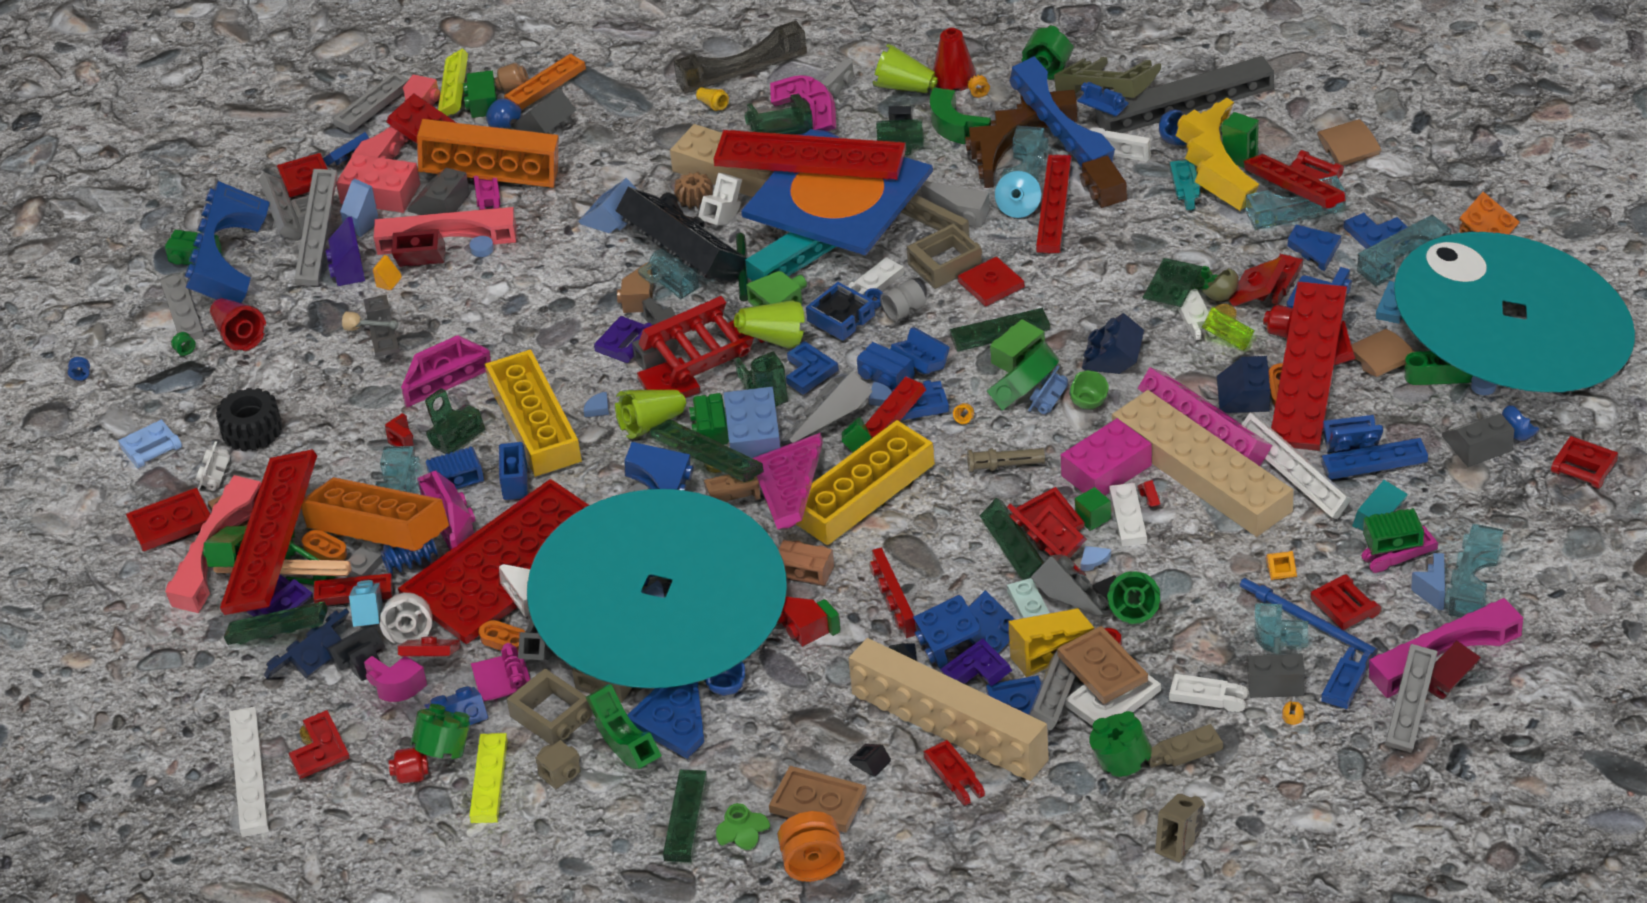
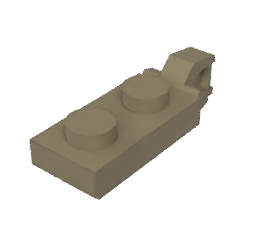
(1186, 747)

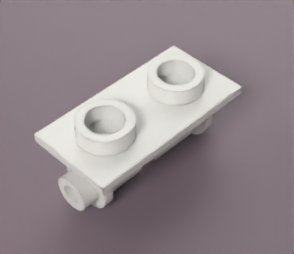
(214, 460)

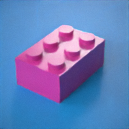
(1106, 458)

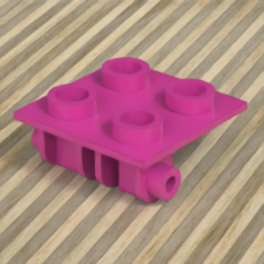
(501, 674)

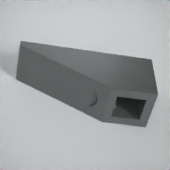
(1064, 583)

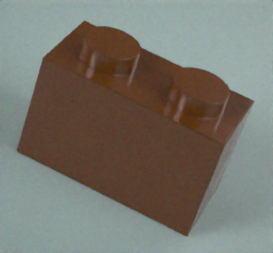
(1103, 181)

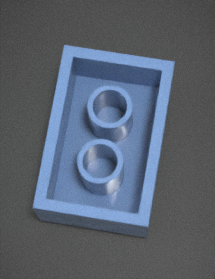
(752, 421)

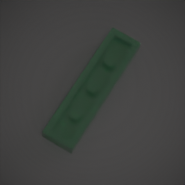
(990, 330)
(1011, 539)
(276, 623)
(685, 816)

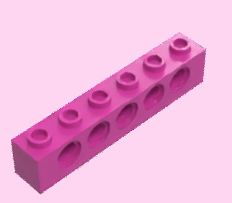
(1206, 415)

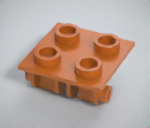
(1487, 216)

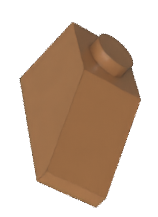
(634, 290)

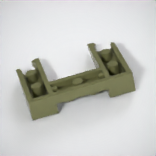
(1127, 83)

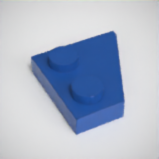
(1314, 244)

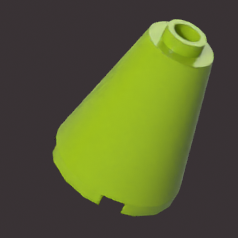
(902, 72)
(772, 323)
(645, 409)

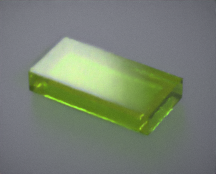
(1228, 328)

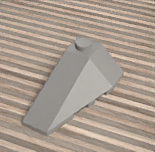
(836, 399)

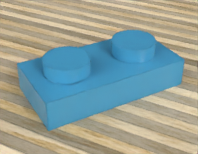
(1387, 307)

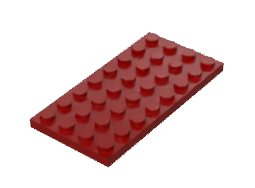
(465, 581)

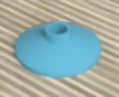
(1028, 200)

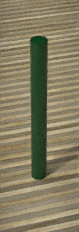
(742, 278)

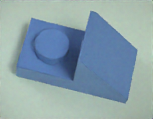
(1431, 584)

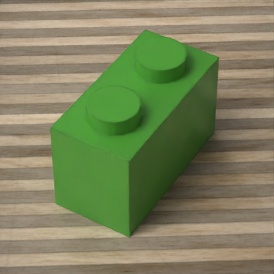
(1014, 344)

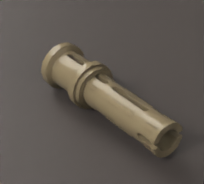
(992, 459)

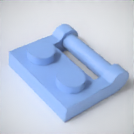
(149, 443)

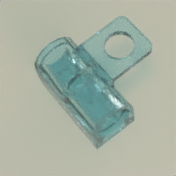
(670, 273)

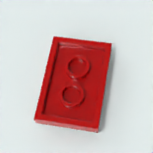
(409, 116)
(168, 519)

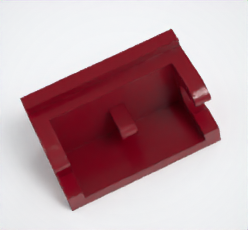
(1451, 668)

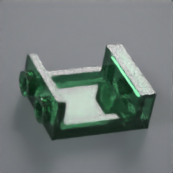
(784, 121)

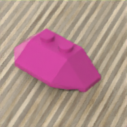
(443, 367)
(458, 516)

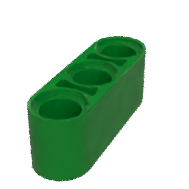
(1430, 369)

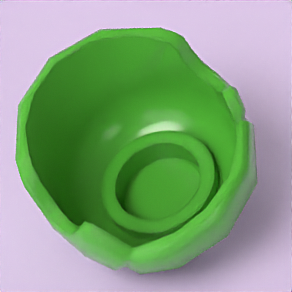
(1089, 389)

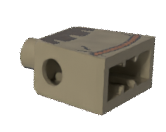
(1182, 819)

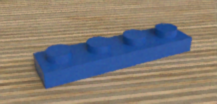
(1374, 458)

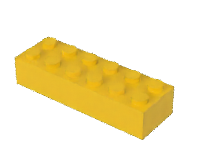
(533, 412)
(865, 481)

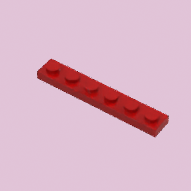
(1295, 181)
(1053, 204)

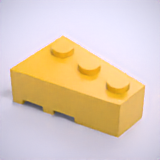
(1037, 637)

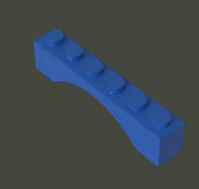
(1031, 82)

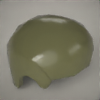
(1223, 286)

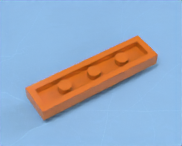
(546, 81)

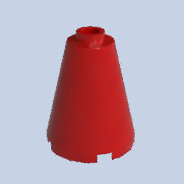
(953, 61)
(238, 324)

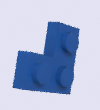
(1368, 232)
(812, 369)

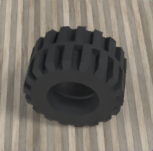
(249, 419)

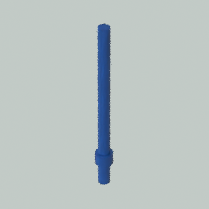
(1266, 595)

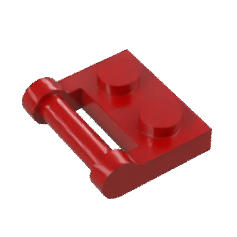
(1305, 158)
(1587, 456)
(1340, 606)

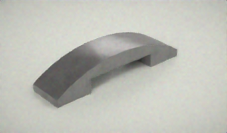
(383, 338)

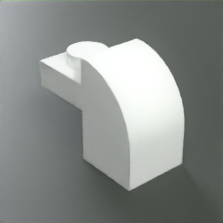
(723, 203)

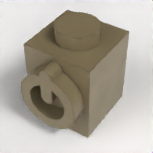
(558, 764)

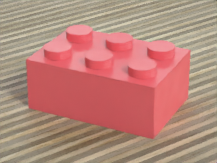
(391, 180)

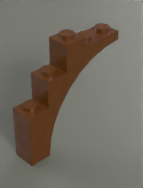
(991, 142)

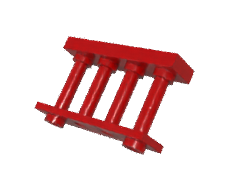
(694, 320)

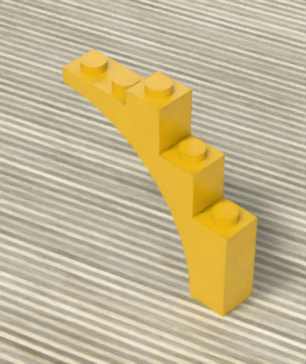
(1205, 150)

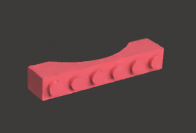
(390, 141)
(495, 223)
(190, 583)

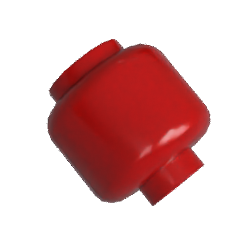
(1278, 321)
(409, 766)

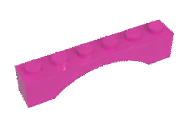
(1490, 625)

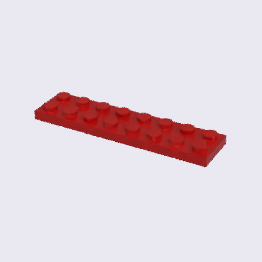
(810, 154)
(1309, 364)
(268, 532)

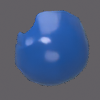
(502, 112)
(1168, 127)
(1522, 427)
(728, 681)

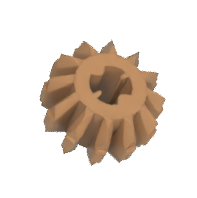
(692, 188)

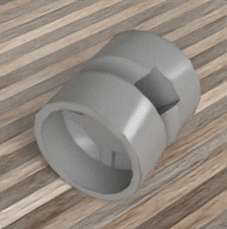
(902, 300)

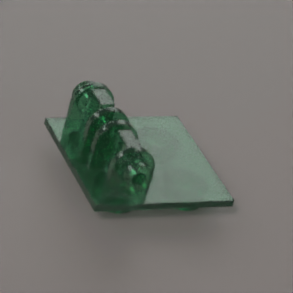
(1174, 282)

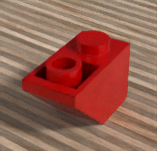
(803, 620)

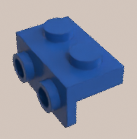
(925, 350)
(465, 700)

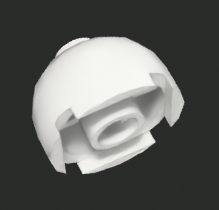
(405, 618)

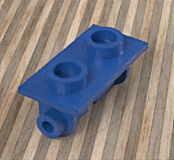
(1108, 102)

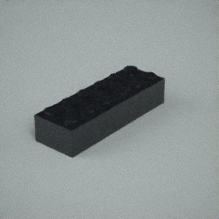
(681, 236)

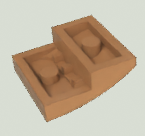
(1349, 142)
(1381, 352)

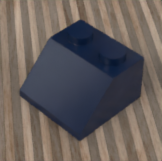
(1245, 386)

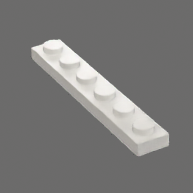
(1300, 470)
(248, 772)

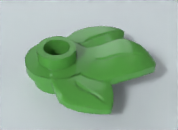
(741, 827)

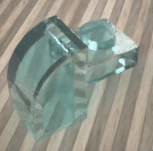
(1273, 632)

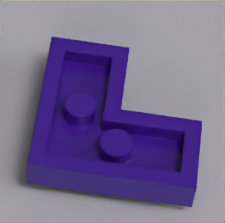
(979, 660)

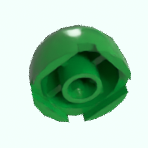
(1133, 597)

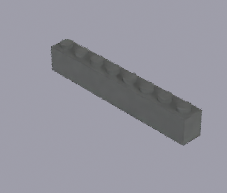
(1191, 93)

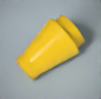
(714, 98)

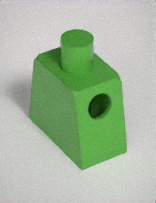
(775, 288)

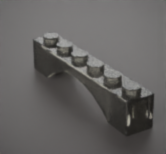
(780, 45)

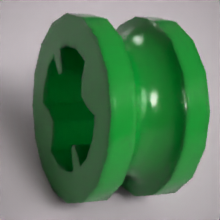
(187, 348)

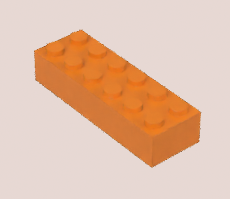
(488, 152)
(374, 513)

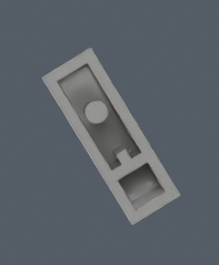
(965, 202)

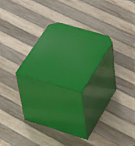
(1093, 508)

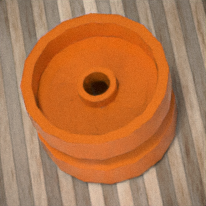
(810, 846)

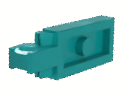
(1183, 178)

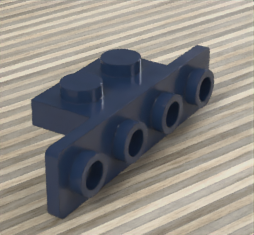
(311, 652)

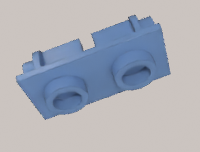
(1043, 398)

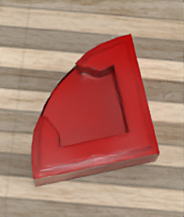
(1148, 489)

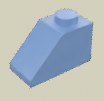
(361, 206)

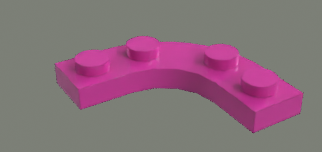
(813, 92)

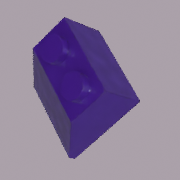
(345, 255)

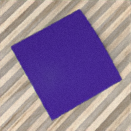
(285, 596)

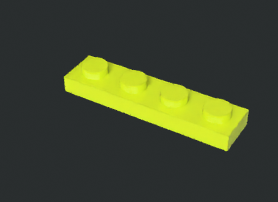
(453, 82)
(488, 778)

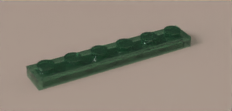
(707, 450)

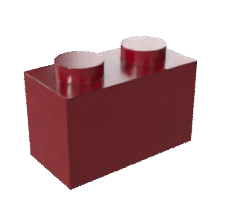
(418, 247)

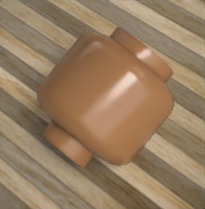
(510, 77)

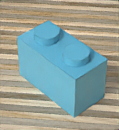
(366, 603)

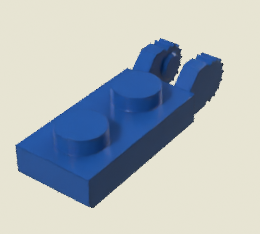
(1346, 679)

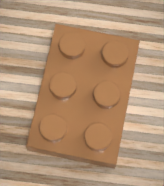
(1102, 664)
(812, 791)

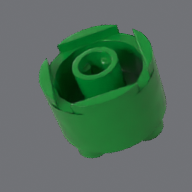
(1049, 48)
(440, 732)
(1120, 744)

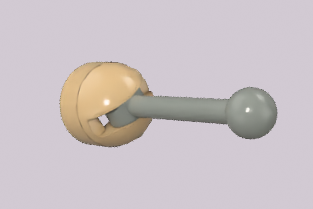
(352, 321)

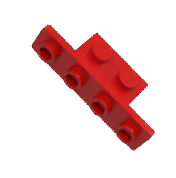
(1053, 530)

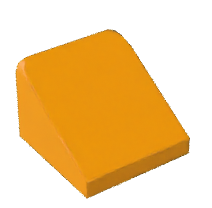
(386, 274)
(1281, 565)

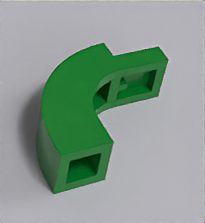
(948, 121)
(1024, 376)
(622, 736)

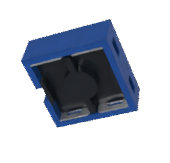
(840, 311)

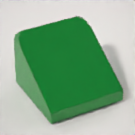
(856, 435)

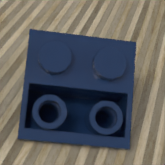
(1113, 346)

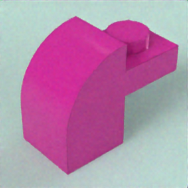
(398, 681)

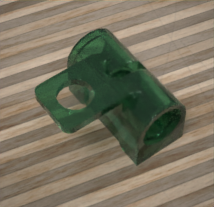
(906, 131)
(764, 372)
(451, 426)

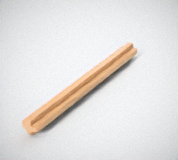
(306, 567)

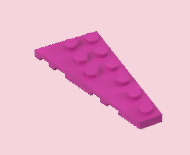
(789, 479)

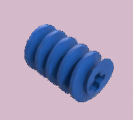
(398, 556)

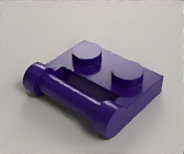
(618, 336)

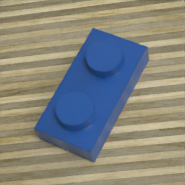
(339, 155)

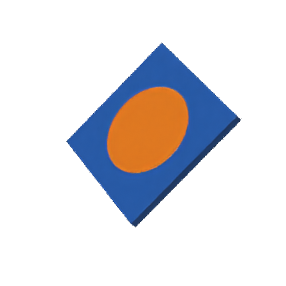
(836, 208)

